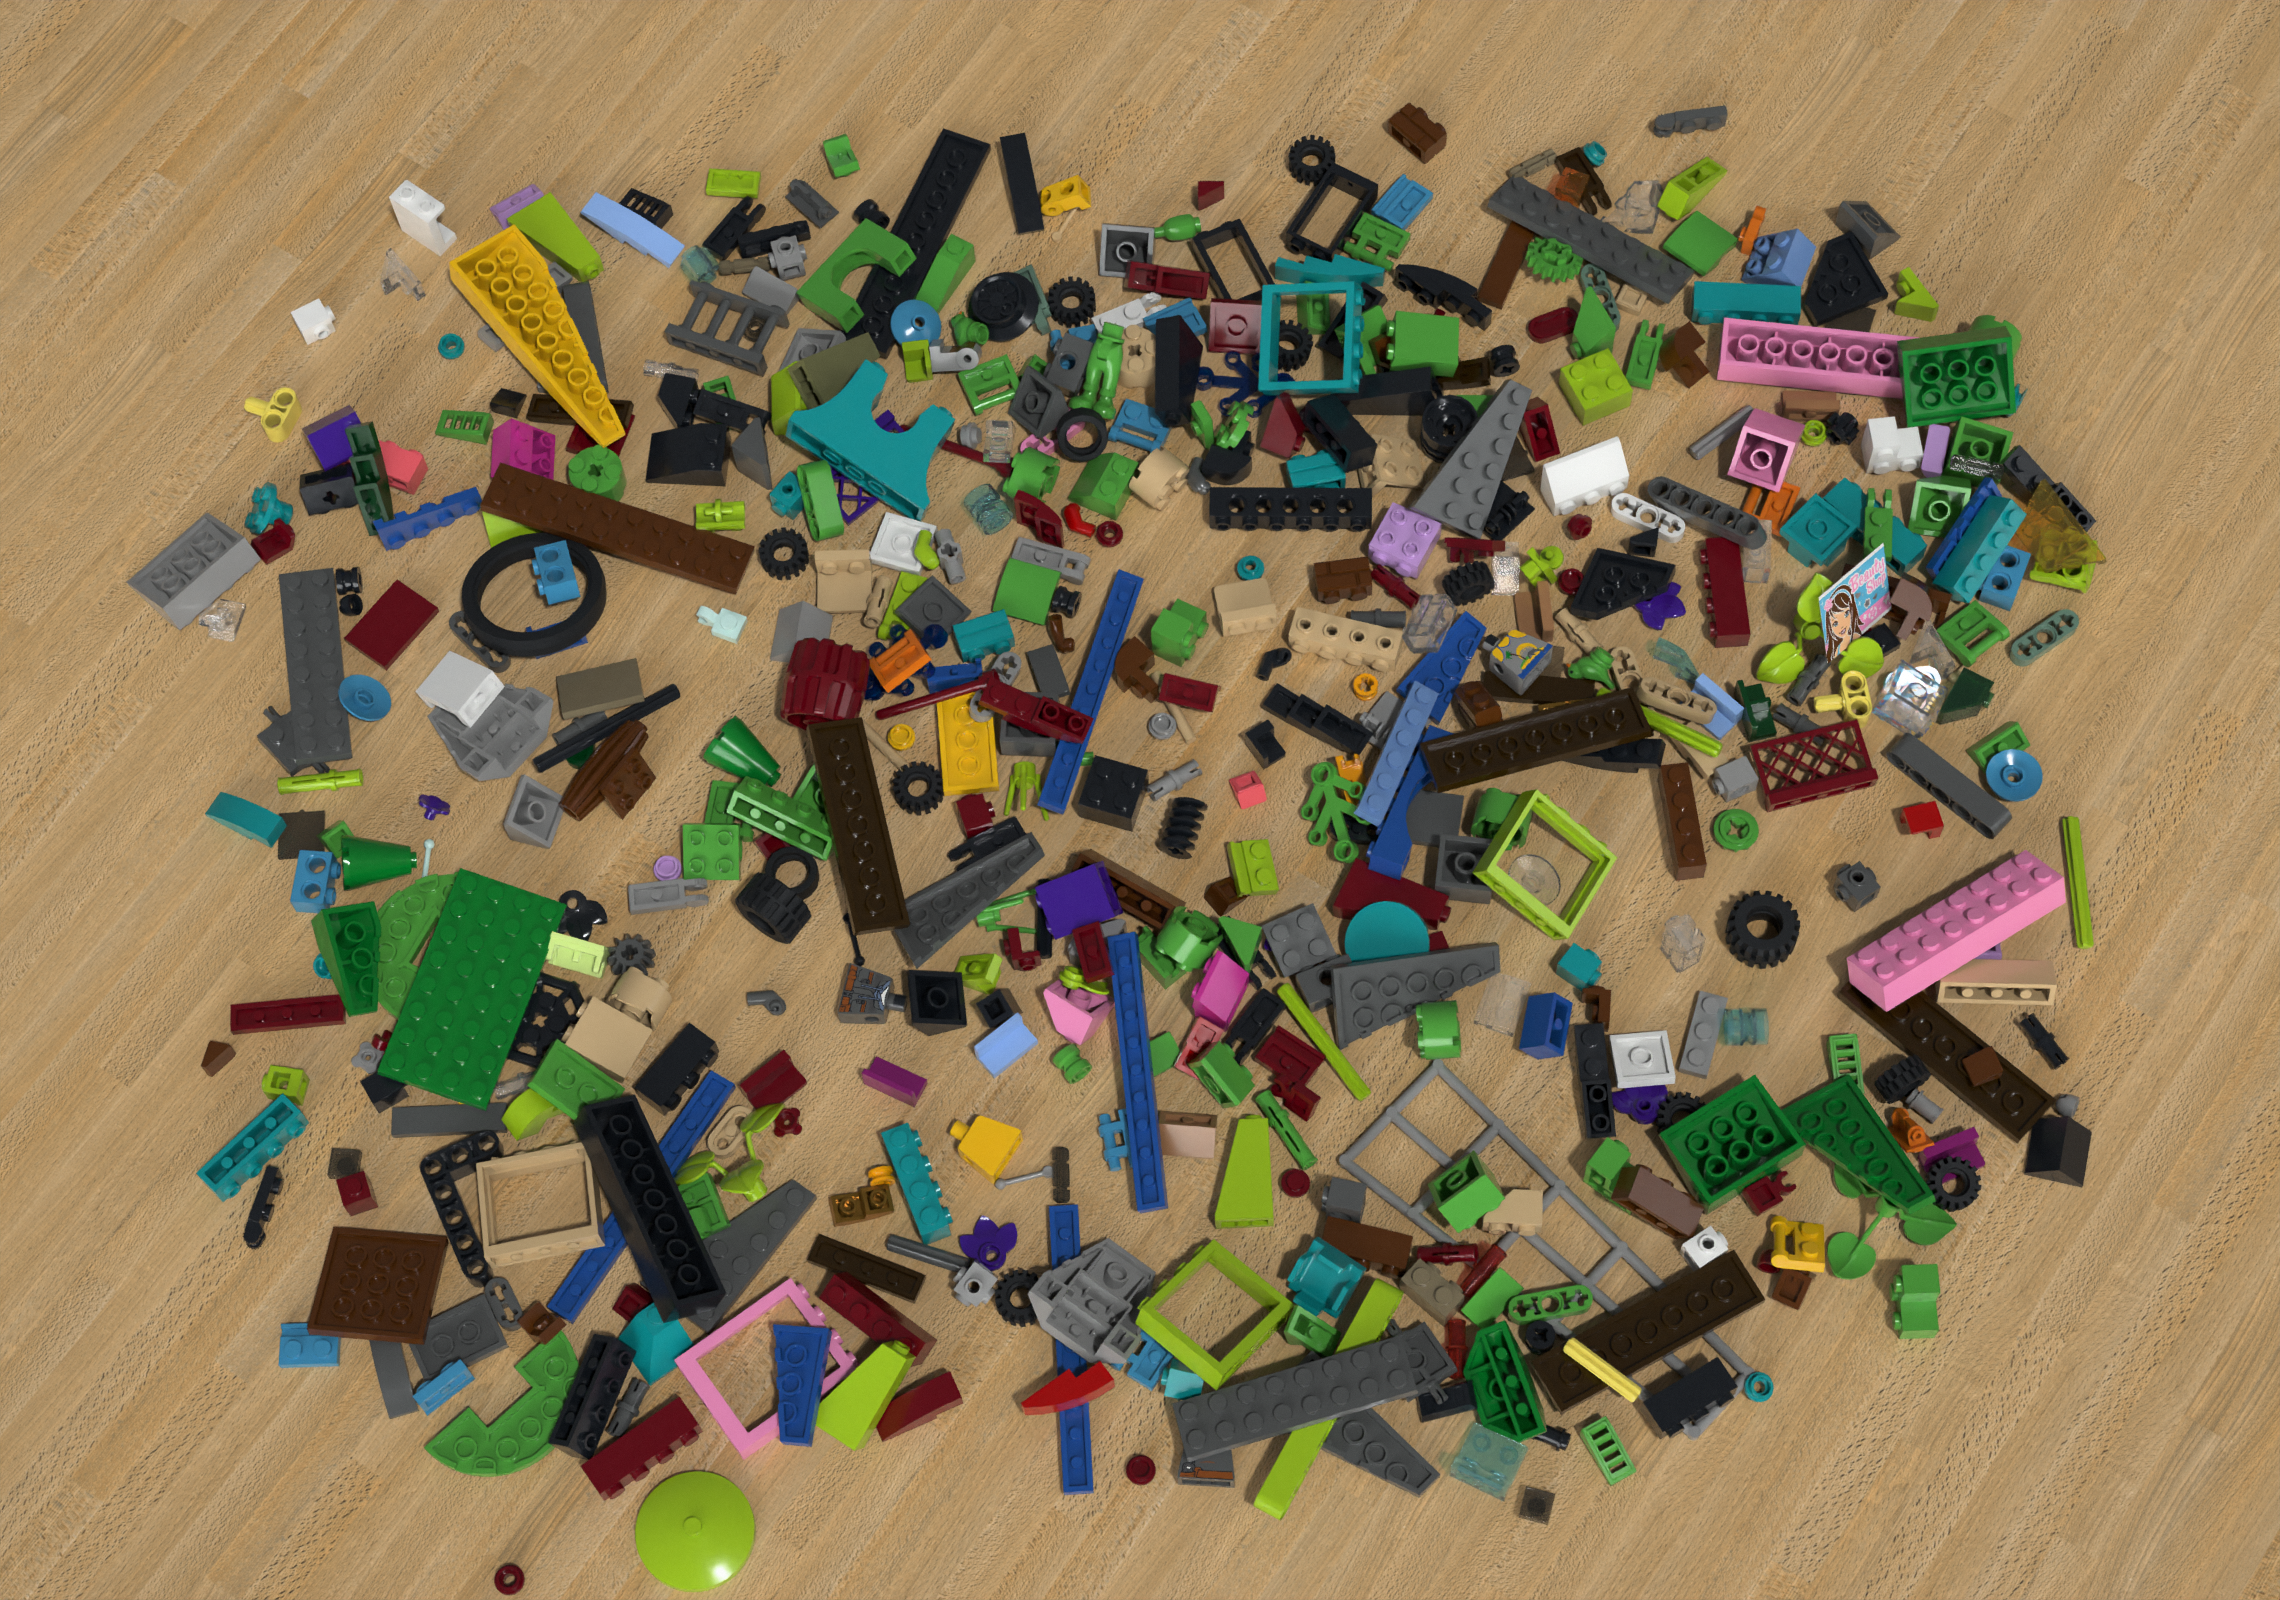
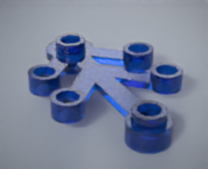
(1247, 383)
(936, 641)

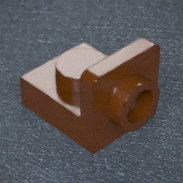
(1601, 1004)
(1793, 1287)
(540, 1324)

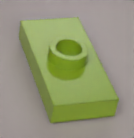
(733, 183)

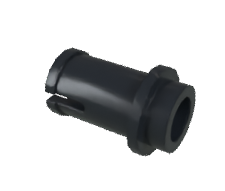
(1555, 1437)

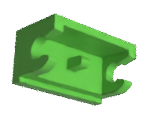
(1161, 966)

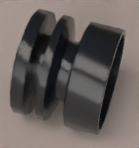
(1448, 417)

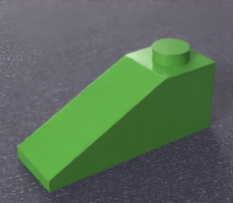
(947, 272)

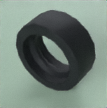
(1085, 453)
(795, 854)

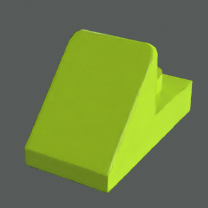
(1916, 300)
(980, 971)

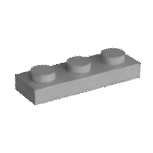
(1703, 1035)

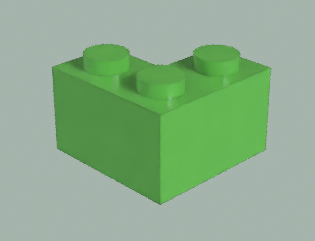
(1177, 632)
(1605, 1167)
(1915, 1298)

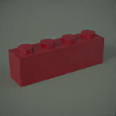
(1725, 593)
(875, 1315)
(642, 1449)

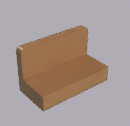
(1809, 405)
(1535, 612)
(1188, 1134)

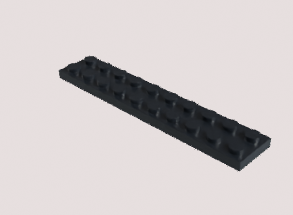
(925, 227)

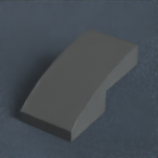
(1048, 671)

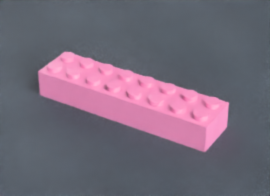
(1810, 358)
(1956, 930)

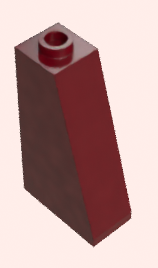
(1368, 887)

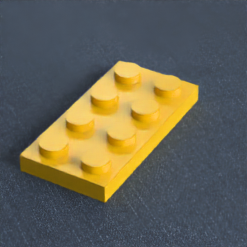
(966, 749)

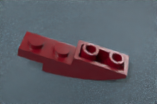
(1035, 714)

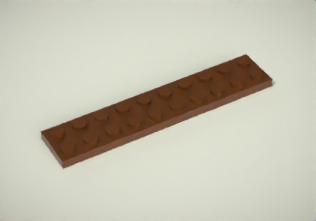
(617, 528)

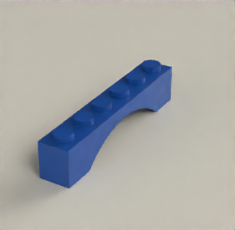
(1393, 847)

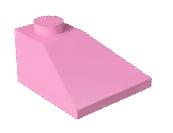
(1077, 1012)

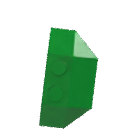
(1504, 1385)

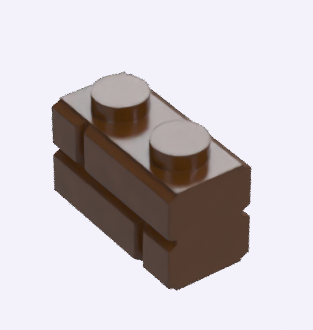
(1417, 132)
(1343, 580)
(1477, 705)

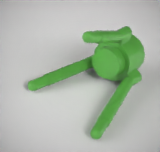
(992, 913)

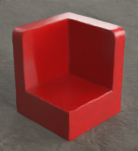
(1923, 819)

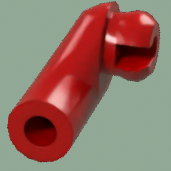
(1074, 521)

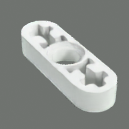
(1644, 507)

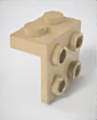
(1245, 607)

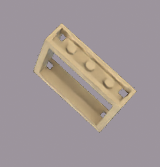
(544, 1245)

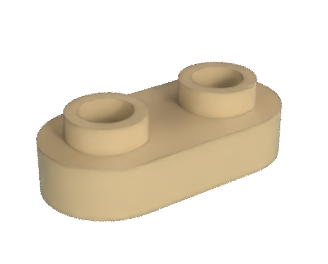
(728, 1132)

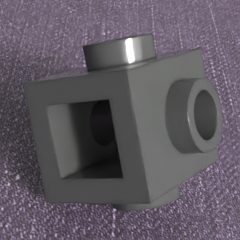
(1856, 885)

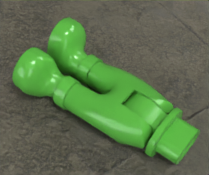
(1104, 358)

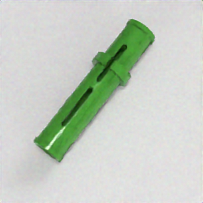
(1277, 1117)

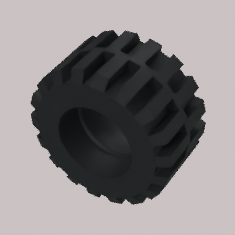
(773, 908)
(1768, 909)

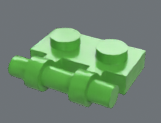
(1380, 235)

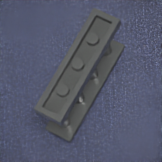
(728, 351)

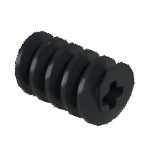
(1181, 826)

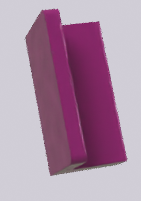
(894, 1081)
(1961, 1145)

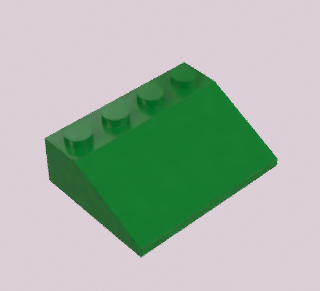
(1957, 376)
(1731, 1144)

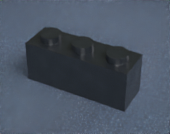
(1339, 432)
(677, 1069)
(1689, 1399)

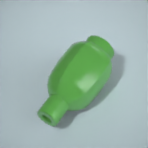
(1179, 228)

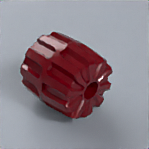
(823, 683)

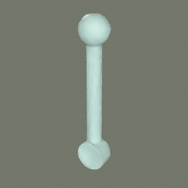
(428, 844)

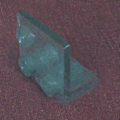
(1488, 1461)

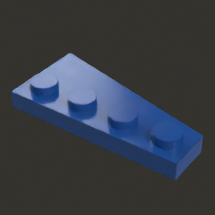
(428, 517)
(1949, 543)
(1446, 668)
(801, 1370)

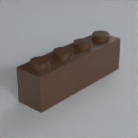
(1682, 821)
(1133, 891)

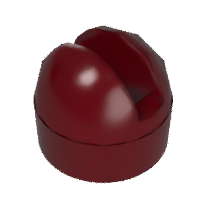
(1764, 1262)

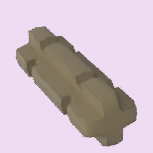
(1534, 164)
(744, 265)

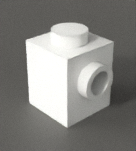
(314, 321)
(1704, 1248)

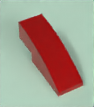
(1069, 1392)

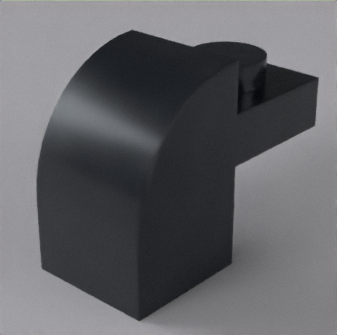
(1229, 466)

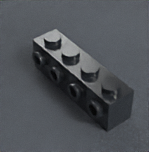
(592, 1397)

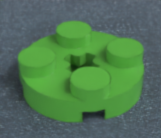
(1235, 426)

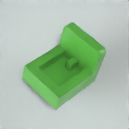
(840, 156)

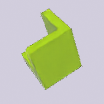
(917, 361)

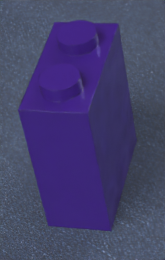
(1078, 900)

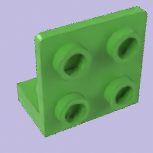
(1375, 324)

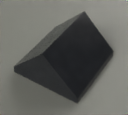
(936, 1001)
(2058, 1151)

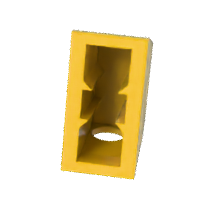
(987, 1145)

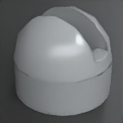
(2067, 1105)

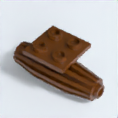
(611, 773)

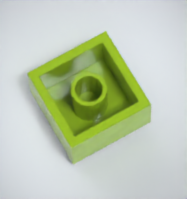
(1595, 386)

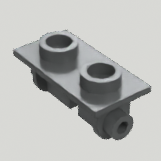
(811, 203)

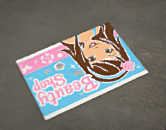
(1855, 603)

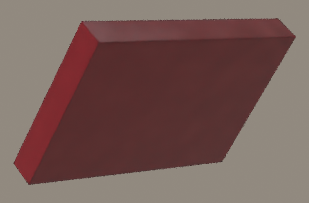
(391, 624)

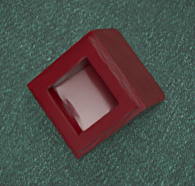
(1209, 193)
(768, 844)
(632, 1301)

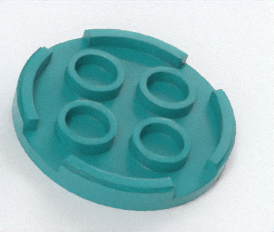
(1386, 931)

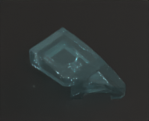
(1676, 656)

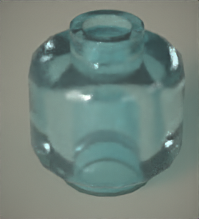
(699, 264)

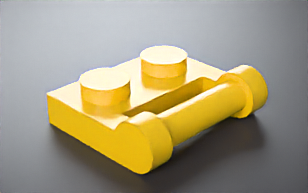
(1807, 1245)

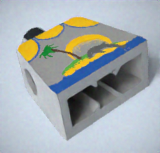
(1518, 658)

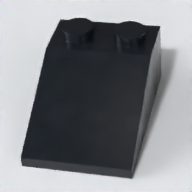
(690, 455)

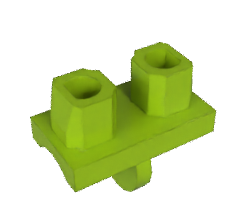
(720, 516)
(1540, 567)

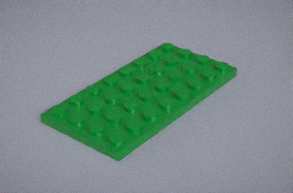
(472, 990)

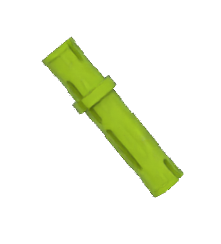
(322, 781)

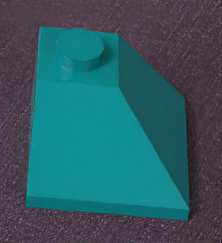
(655, 1343)

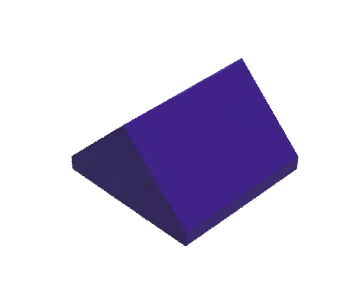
(329, 437)

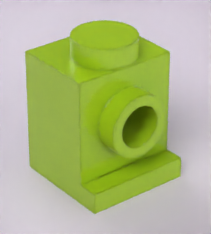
(280, 1076)

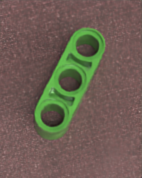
(820, 500)

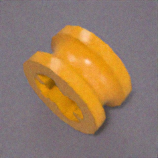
(1369, 679)
(881, 1176)

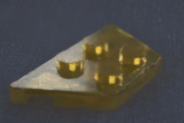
(2055, 534)

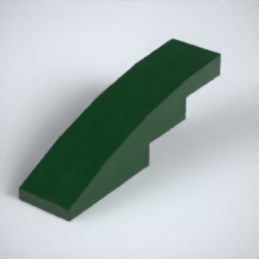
(371, 476)

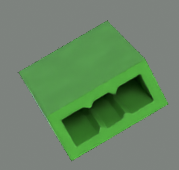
(1423, 341)

